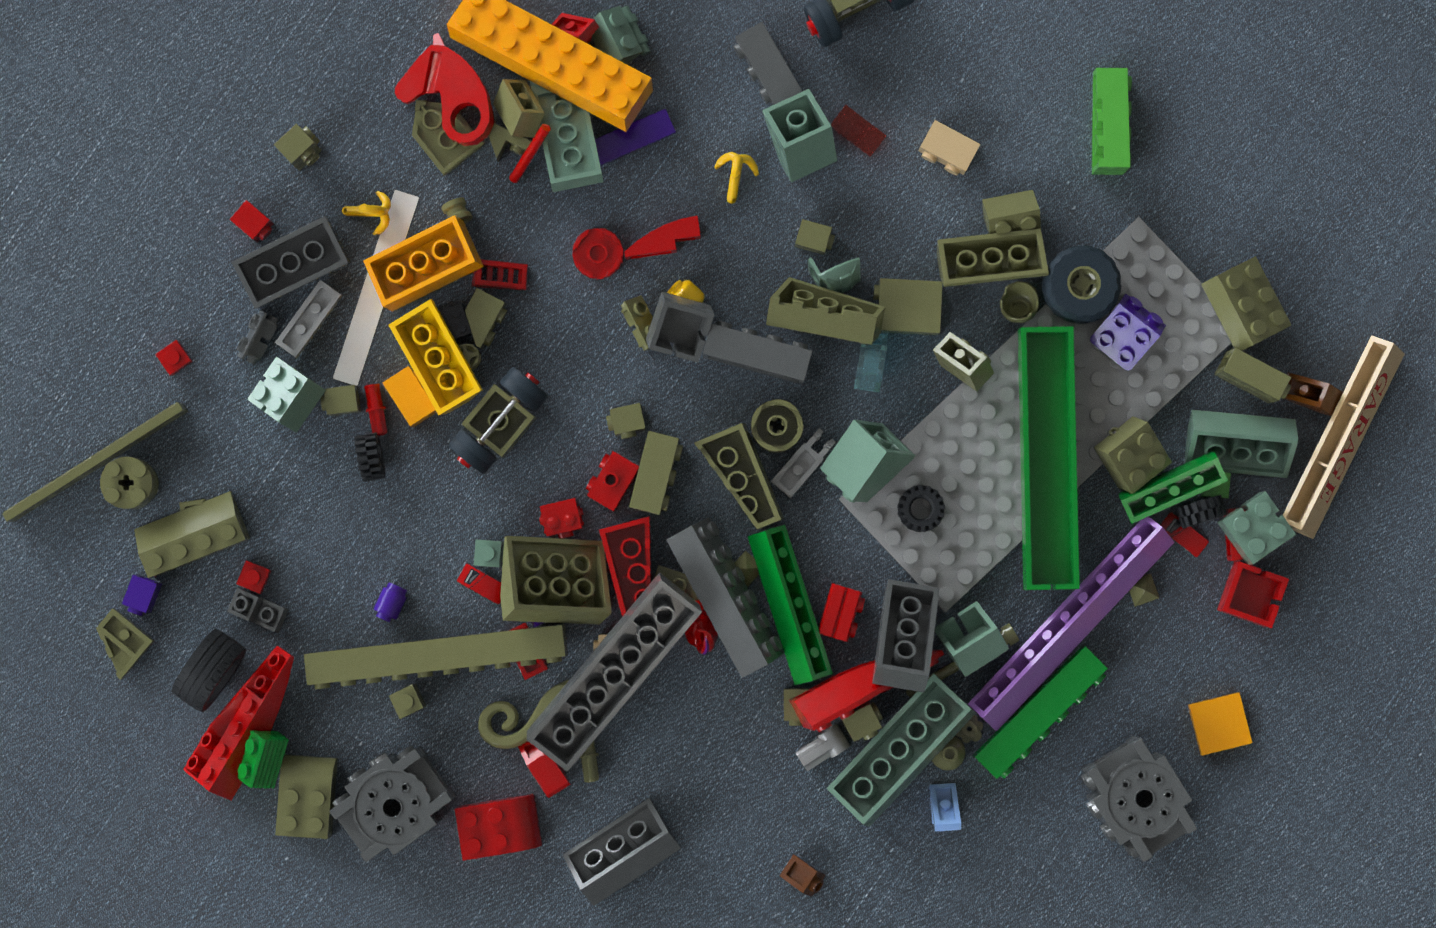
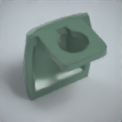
(838, 278)

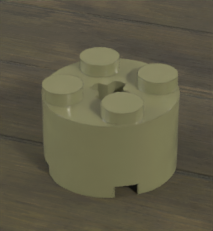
(770, 412)
(124, 469)

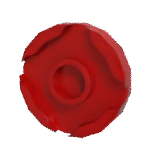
(597, 253)

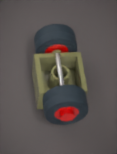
(825, 15)
(498, 421)

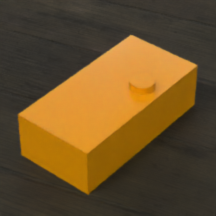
(423, 263)

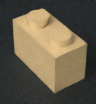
(948, 148)

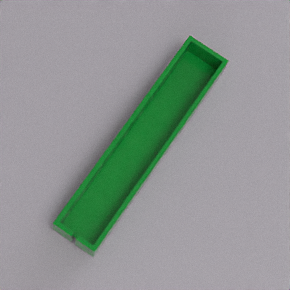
(1048, 458)

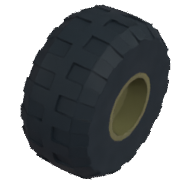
(1081, 284)

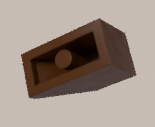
(1313, 394)

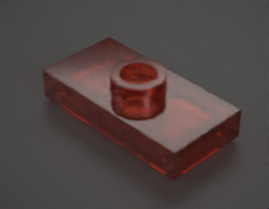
(858, 130)

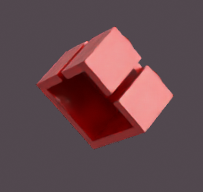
(1250, 594)

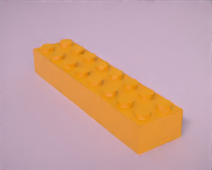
(552, 59)

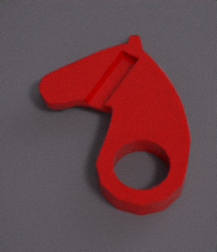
(459, 86)

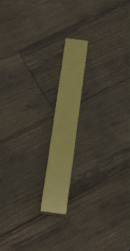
(94, 462)

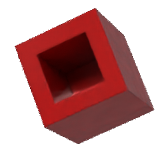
(252, 222)

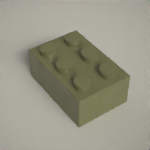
(1246, 304)
(656, 473)

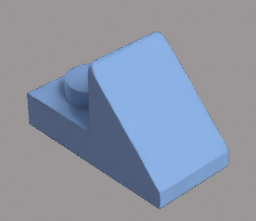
(945, 807)

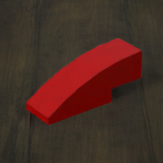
(663, 239)

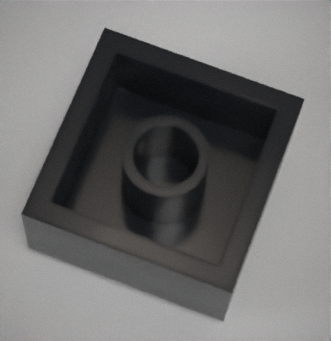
(456, 321)

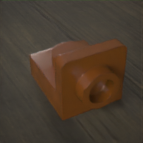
(803, 876)

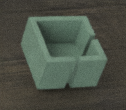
(286, 394)
(1256, 529)
(979, 646)

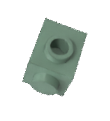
(488, 553)

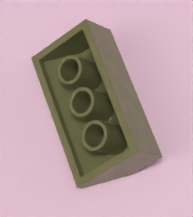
(991, 257)
(190, 535)

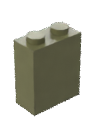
(910, 306)
(1253, 376)

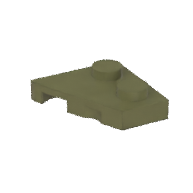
(123, 641)

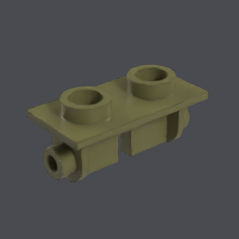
(638, 314)

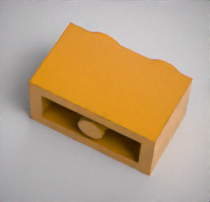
(409, 396)

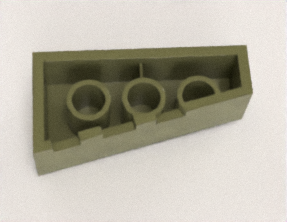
(824, 312)
(741, 470)

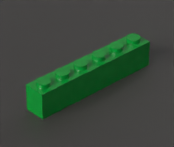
(790, 605)
(1040, 712)

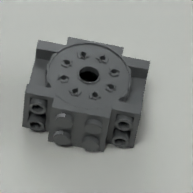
(1114, 787)
(366, 807)

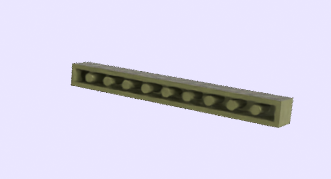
(435, 655)

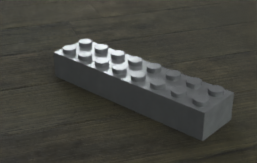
(613, 672)

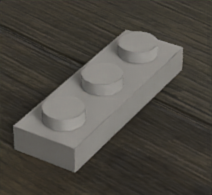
(308, 319)

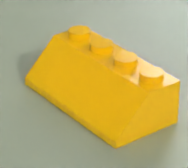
(435, 358)

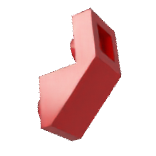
(546, 772)

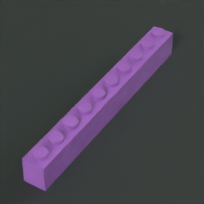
(1071, 622)

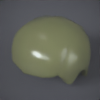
(1019, 302)

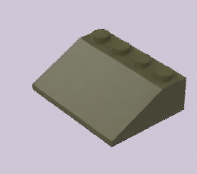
(554, 581)

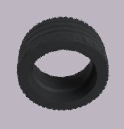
(208, 670)

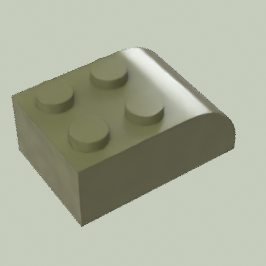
(306, 796)

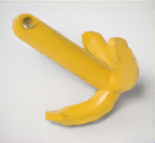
(737, 161)
(372, 211)

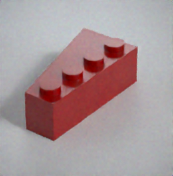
(629, 559)

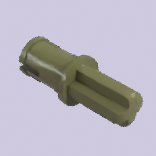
(589, 764)

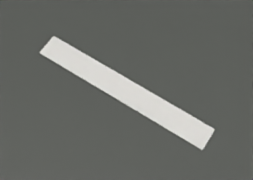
(369, 305)

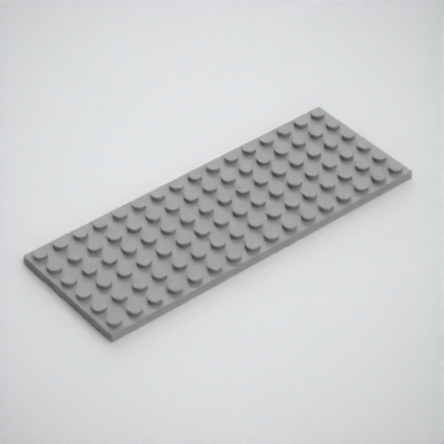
(973, 437)

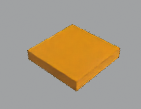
(1220, 723)

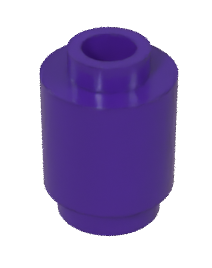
(390, 602)

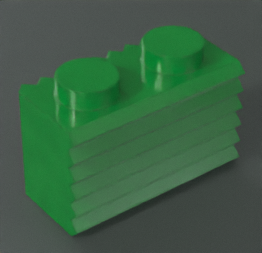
(262, 759)

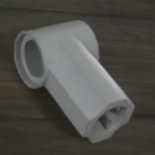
(828, 744)

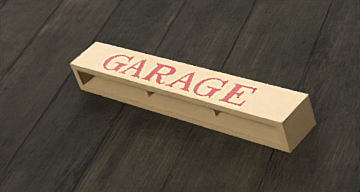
(1342, 436)

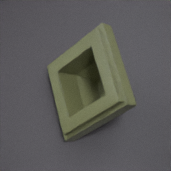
(748, 567)
(1144, 591)

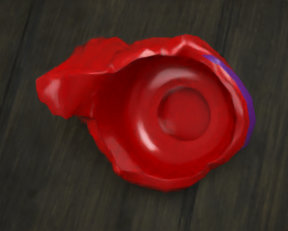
(702, 633)

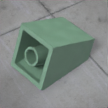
(800, 135)
(865, 460)

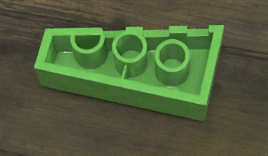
(1111, 121)

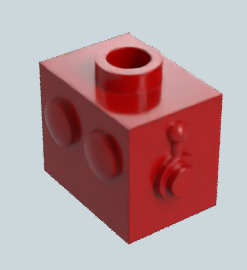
(561, 518)

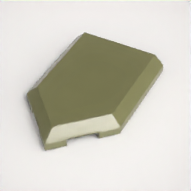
(435, 142)

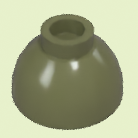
(951, 755)

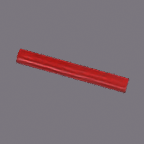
(529, 153)

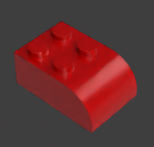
(498, 827)

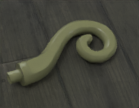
(520, 737)

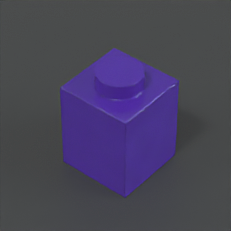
(141, 595)

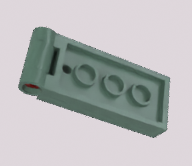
(570, 143)

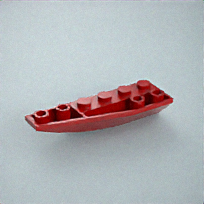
(840, 695)
(252, 708)

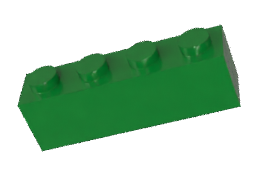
(1174, 487)

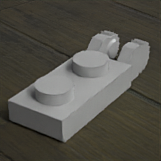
(801, 465)

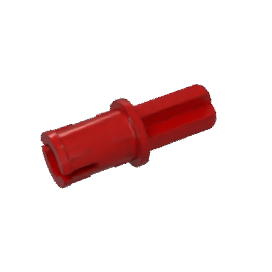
(376, 409)

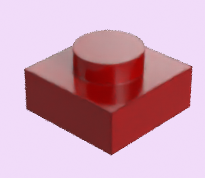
(173, 357)
(253, 577)

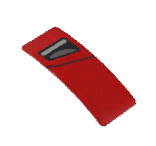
(1186, 537)
(480, 583)

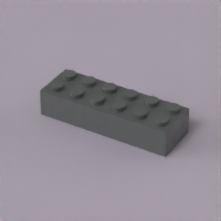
(725, 596)

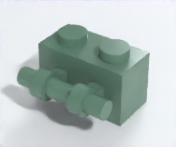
(620, 34)

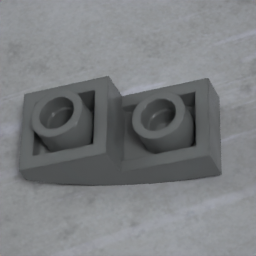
(257, 610)

